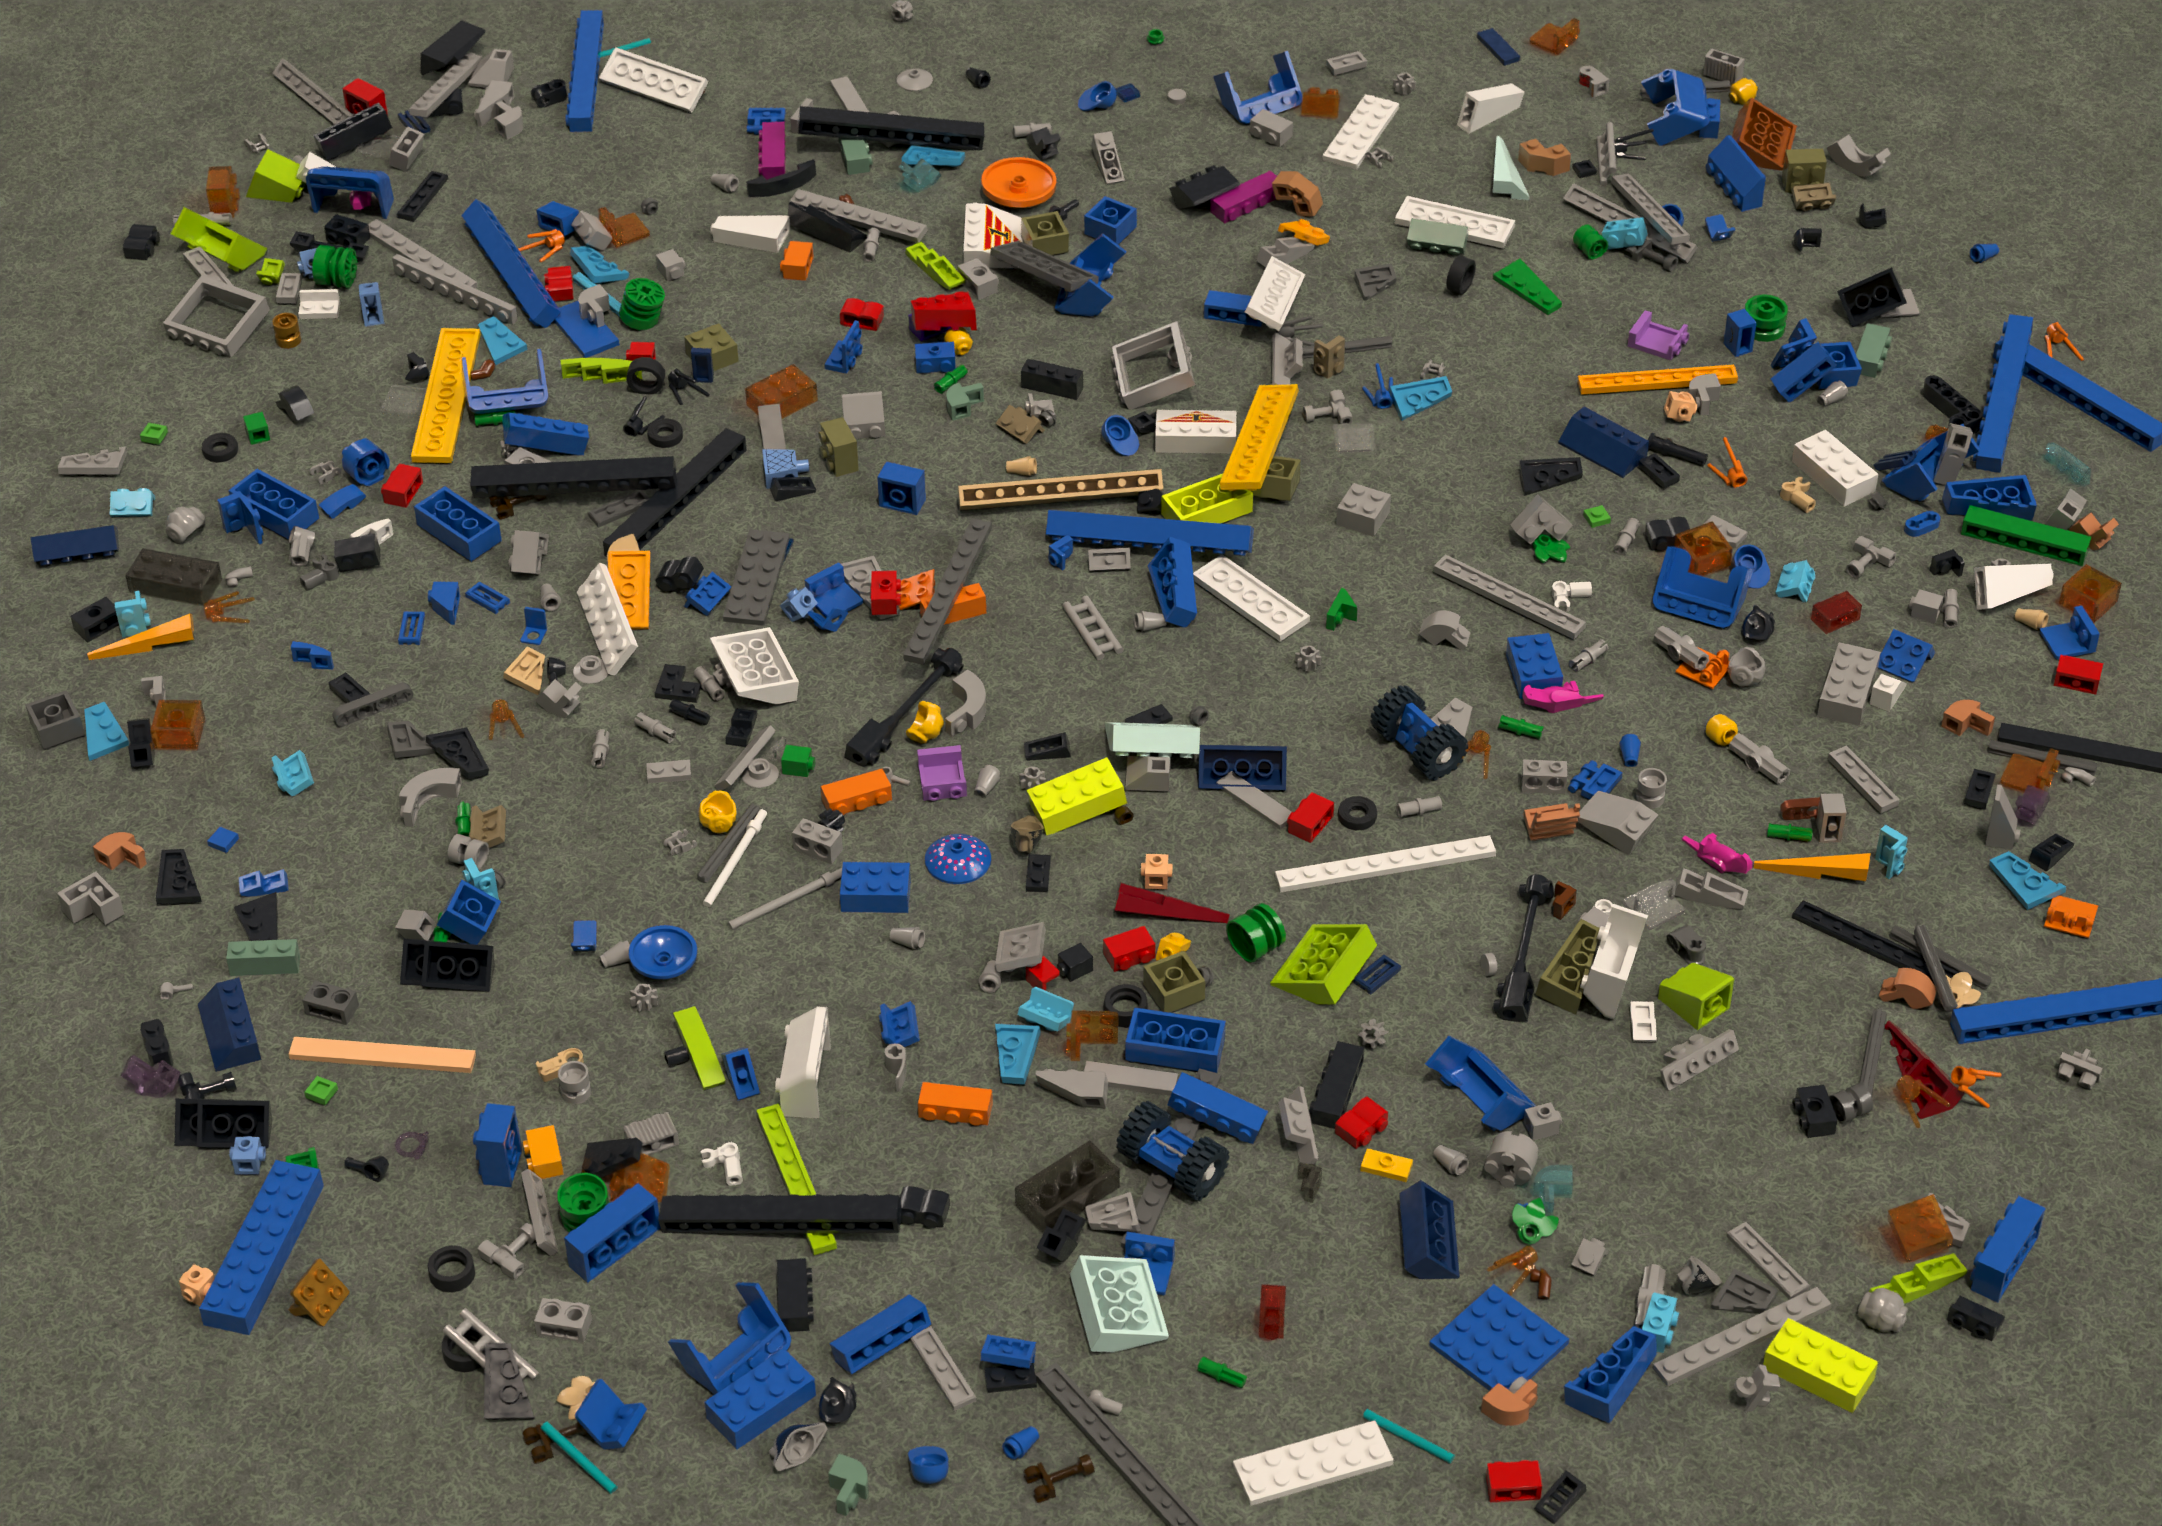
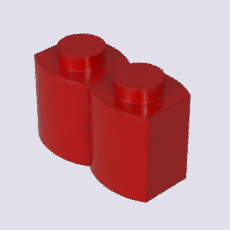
(559, 283)
(867, 313)
(1361, 1122)

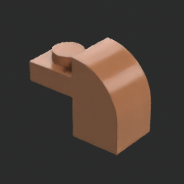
(2091, 527)
(1967, 714)
(117, 848)
(1910, 985)
(1507, 1407)

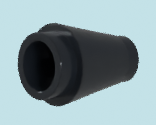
(979, 77)

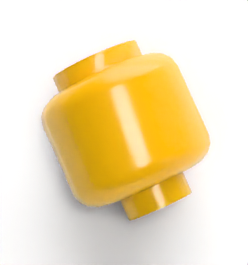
(1743, 90)
(961, 340)
(1721, 729)

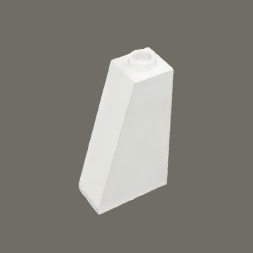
(1488, 105)
(752, 232)
(2005, 583)

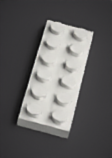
(653, 80)
(1360, 131)
(1481, 227)
(1275, 293)
(1251, 597)
(607, 619)
(1312, 1463)

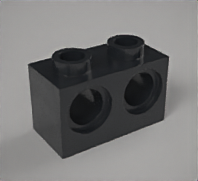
(345, 230)

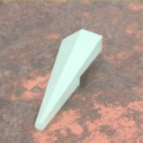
(1506, 175)

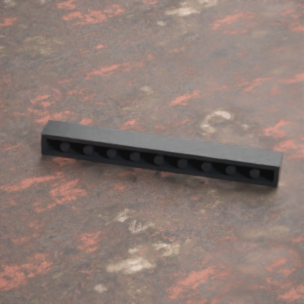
(891, 128)
(573, 477)
(690, 483)
(781, 1214)

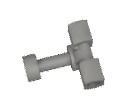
(1335, 408)
(1870, 554)
(505, 1255)

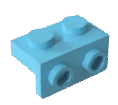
(131, 502)
(1796, 579)
(132, 616)
(293, 773)
(1891, 850)
(482, 880)
(1047, 1010)
(1660, 1318)

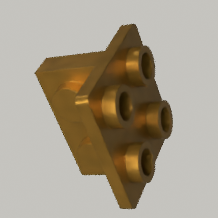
(318, 1293)

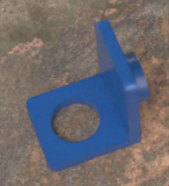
(1717, 228)
(536, 623)
(826, 623)
(584, 936)

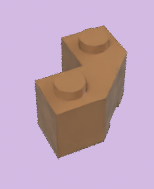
(1549, 160)
(1295, 187)

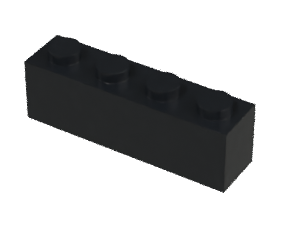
(352, 132)
(1337, 1084)

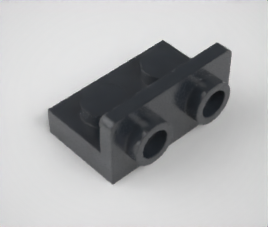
(1975, 1318)

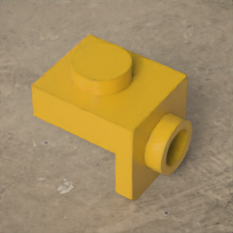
(1171, 945)

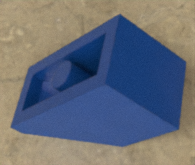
(445, 600)
(740, 1072)

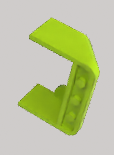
(217, 240)

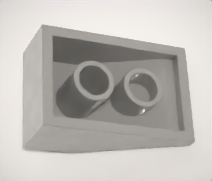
(1617, 820)

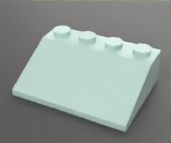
(1153, 738)
(1117, 1303)

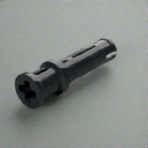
(1667, 447)

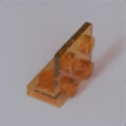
(1321, 102)
(623, 229)

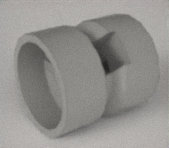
(1651, 787)
(464, 848)
(574, 1082)

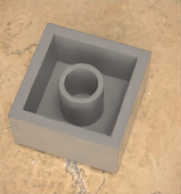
(1363, 509)

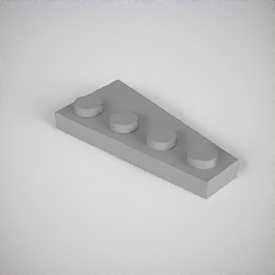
(858, 577)

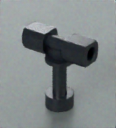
(196, 1091)

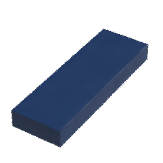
(1498, 46)

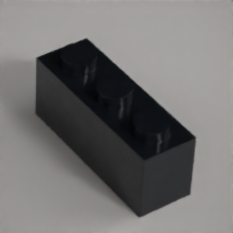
(1052, 379)
(794, 1294)

